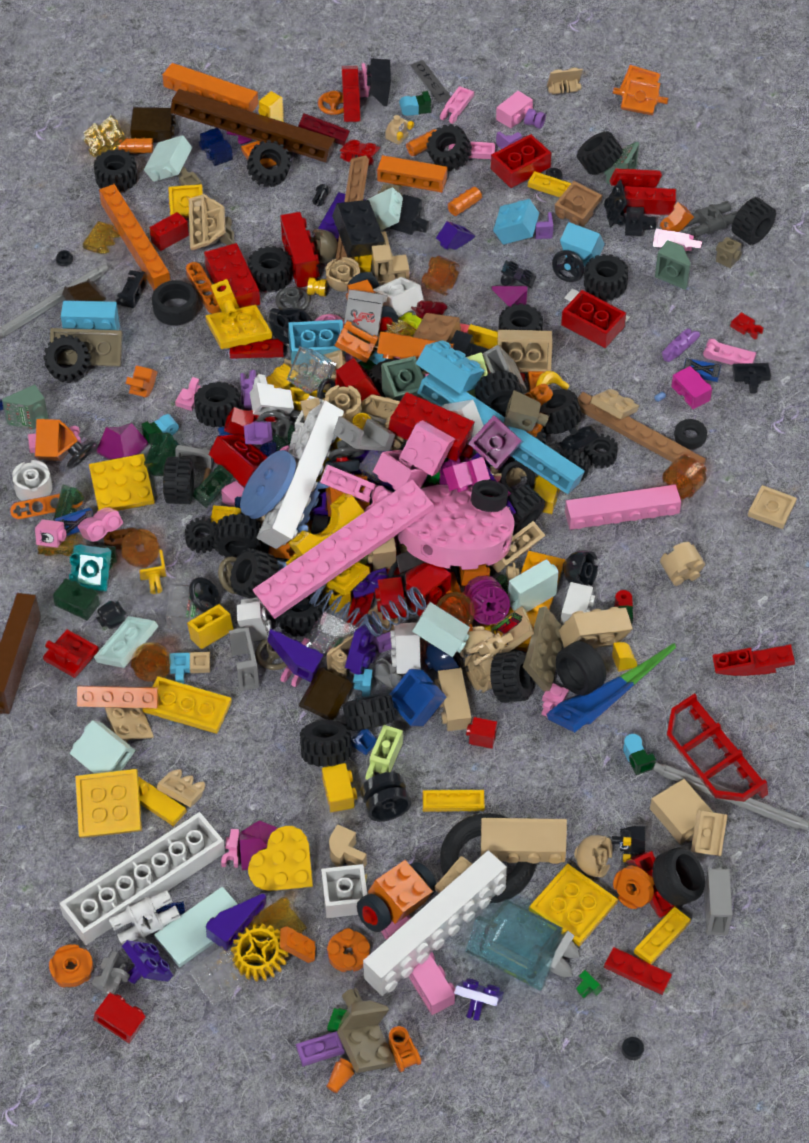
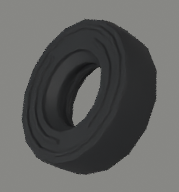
(690, 424)

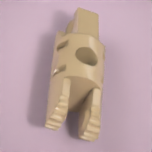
(490, 646)

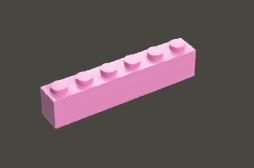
(622, 507)
(427, 978)

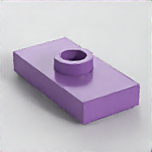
(319, 1048)

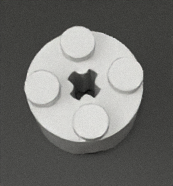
(32, 481)

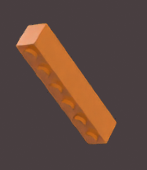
(192, 81)

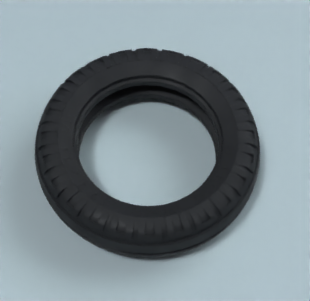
(469, 829)

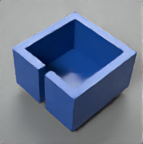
(417, 697)

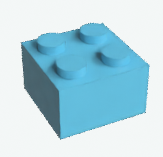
(516, 221)

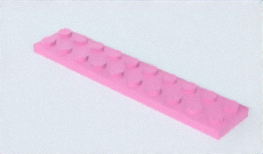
(343, 549)

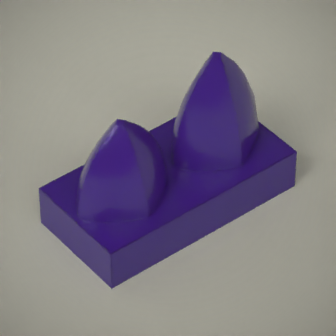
(369, 583)

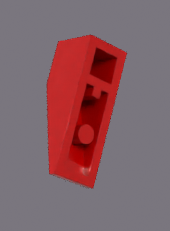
(645, 862)

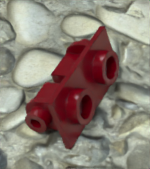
(429, 307)

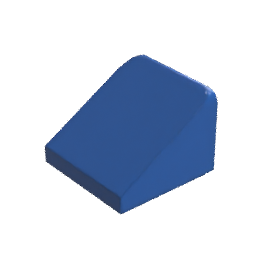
(363, 741)

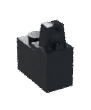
(410, 216)

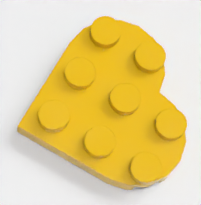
(283, 863)

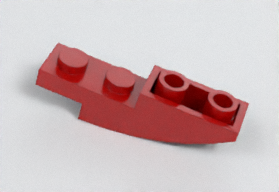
(747, 663)

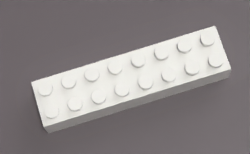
(309, 454)
(143, 875)
(435, 923)

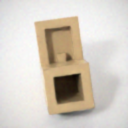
(341, 848)

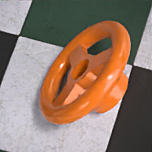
(333, 98)

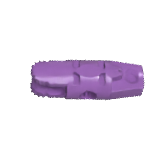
(680, 344)
(246, 387)

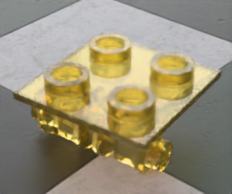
(279, 916)

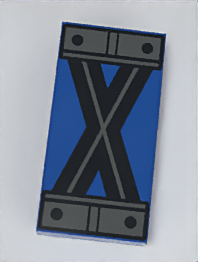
(707, 370)
(72, 520)

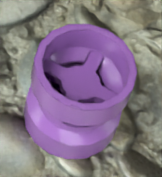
(535, 118)

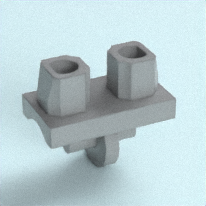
(113, 973)

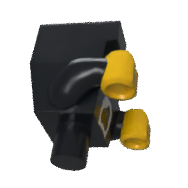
(631, 841)

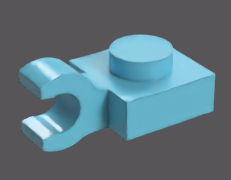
(179, 665)

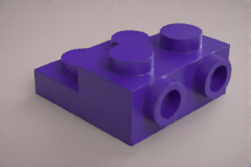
(361, 651)

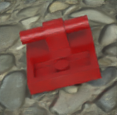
(70, 653)

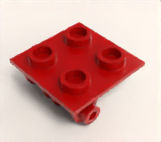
(354, 148)

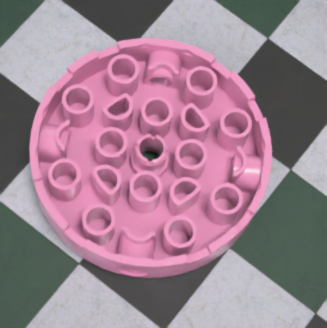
(458, 532)

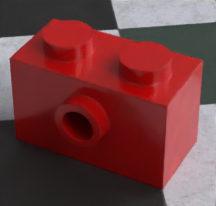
(169, 231)
(388, 590)
(119, 1017)

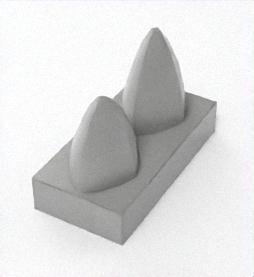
(199, 456)
(386, 674)
(566, 948)

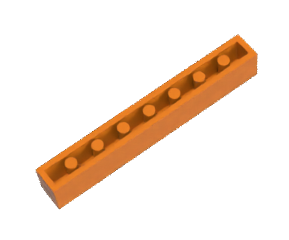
(133, 236)

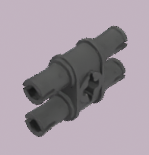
(711, 219)

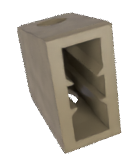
(523, 412)

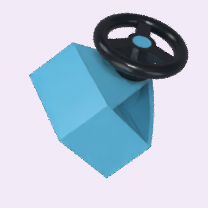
(578, 247)

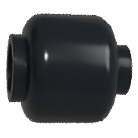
(111, 614)

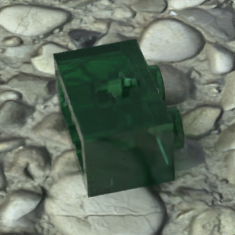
(76, 599)

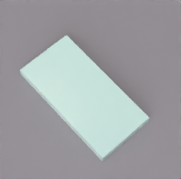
(187, 936)

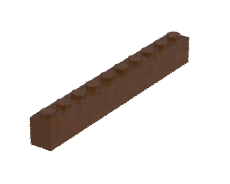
(252, 125)

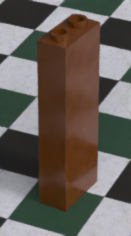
(16, 646)

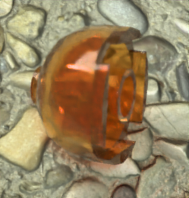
(458, 606)
(150, 661)

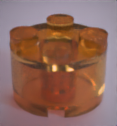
(441, 275)
(686, 475)

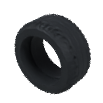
(175, 290)
(580, 668)
(667, 880)

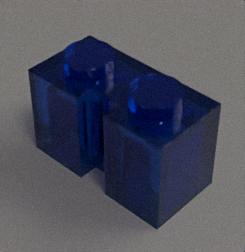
(215, 146)

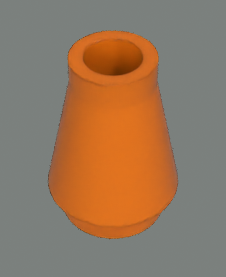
(340, 1075)

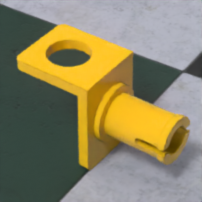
(226, 299)
(153, 575)

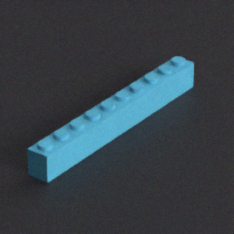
(530, 453)

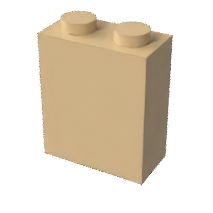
(678, 810)

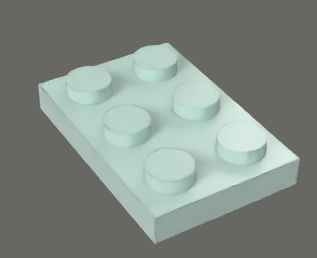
(125, 640)

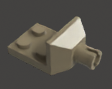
(362, 1034)

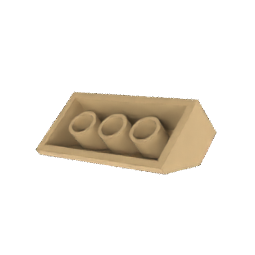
(524, 839)

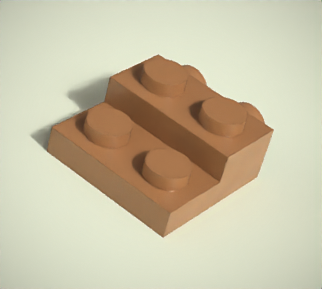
(577, 204)

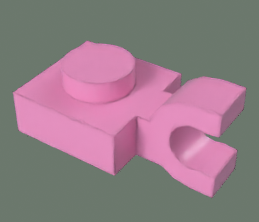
(186, 397)
(553, 697)
(232, 843)

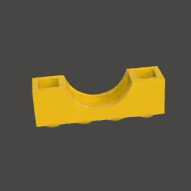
(343, 511)

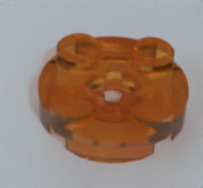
(136, 538)

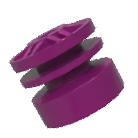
(485, 590)

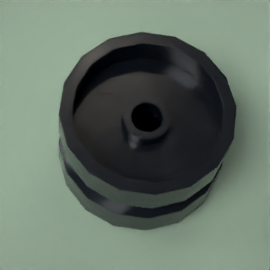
(385, 796)

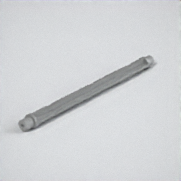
(48, 303)
(750, 804)

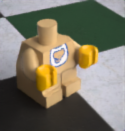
(397, 131)

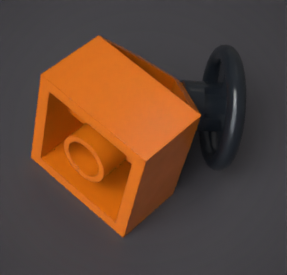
(56, 440)

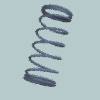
(317, 594)
(377, 624)

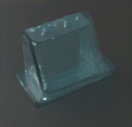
(516, 943)

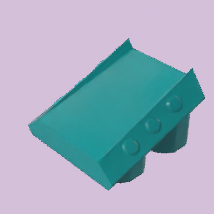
(90, 566)

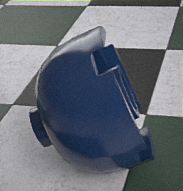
(439, 659)

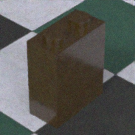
(153, 123)

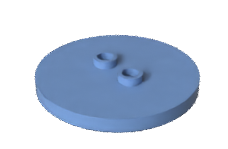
(268, 484)

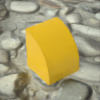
(623, 656)

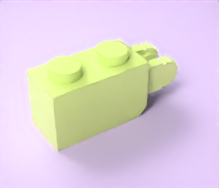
(385, 751)

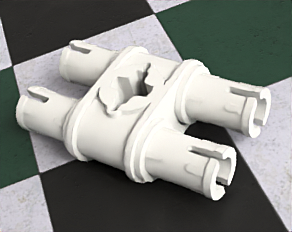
(145, 908)

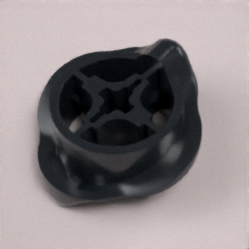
(280, 321)

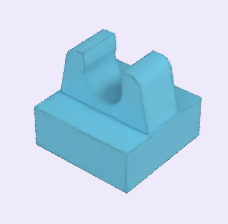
(363, 682)

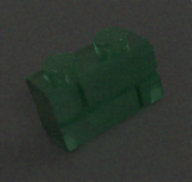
(160, 449)
(212, 486)

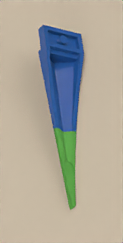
(585, 709)

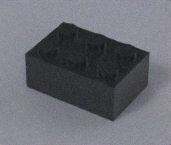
(357, 227)

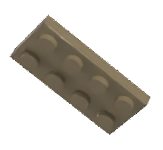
(103, 346)
(543, 649)

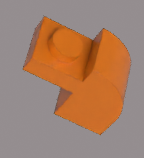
(142, 381)

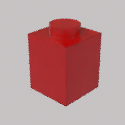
(482, 732)

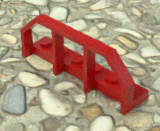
(721, 741)

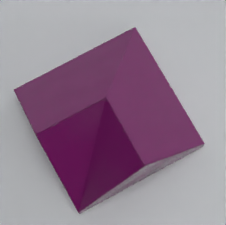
(511, 294)
(121, 442)
(254, 840)

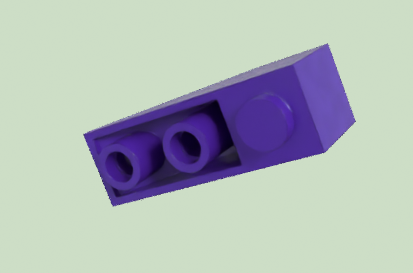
(298, 657)

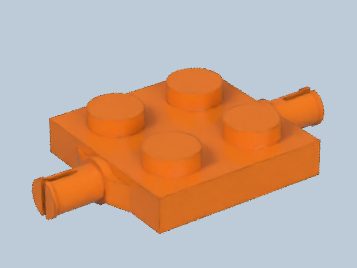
(640, 96)

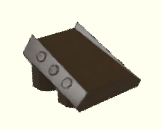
(84, 292)
(326, 694)

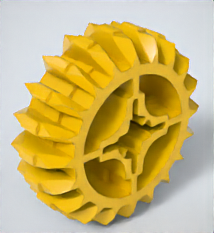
(250, 937)

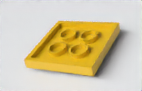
(244, 329)
(121, 483)
(108, 803)
(574, 903)

